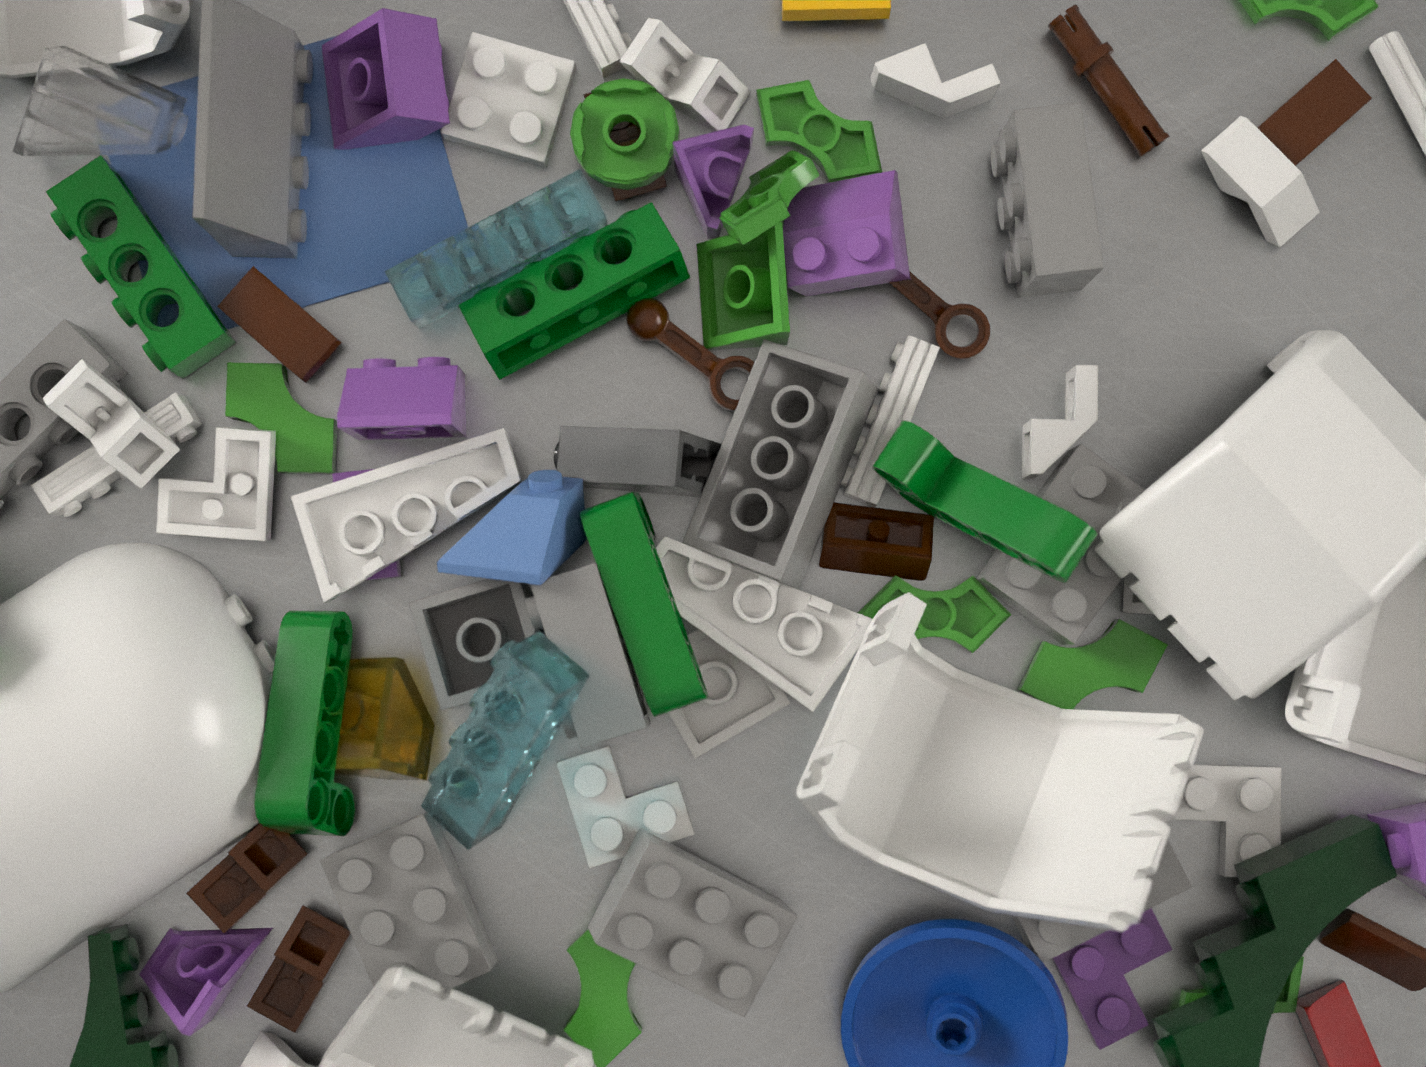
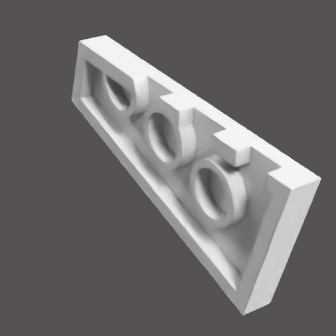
(390, 511)
(768, 625)

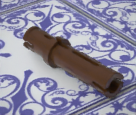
(1108, 80)

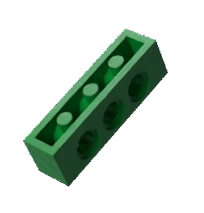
(101, 193)
(562, 314)

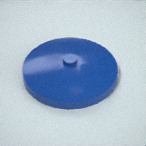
(953, 1000)

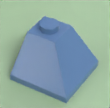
(524, 533)

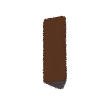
(877, 541)
(1377, 949)

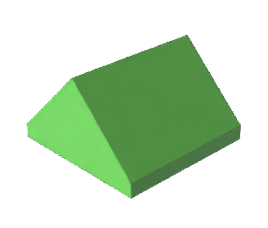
(743, 291)

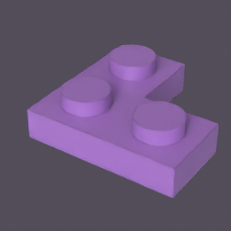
(1097, 979)

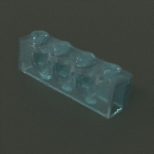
(495, 248)
(503, 738)

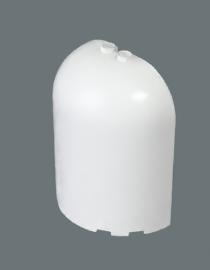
(120, 742)

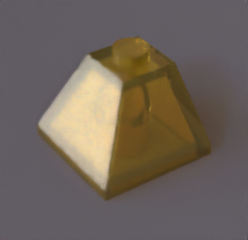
(384, 723)

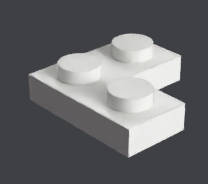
(235, 501)
(1243, 801)
(608, 818)

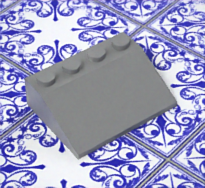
(250, 132)

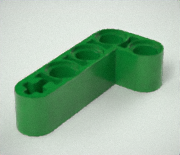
(982, 503)
(643, 603)
(304, 728)

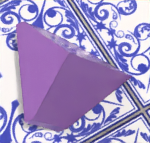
(711, 170)
(198, 970)

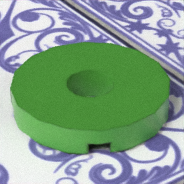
(624, 165)

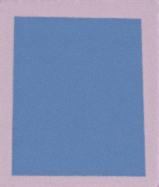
(360, 208)

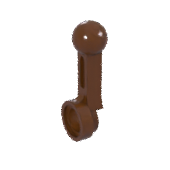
(942, 313)
(650, 321)

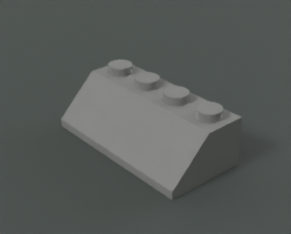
(781, 463)

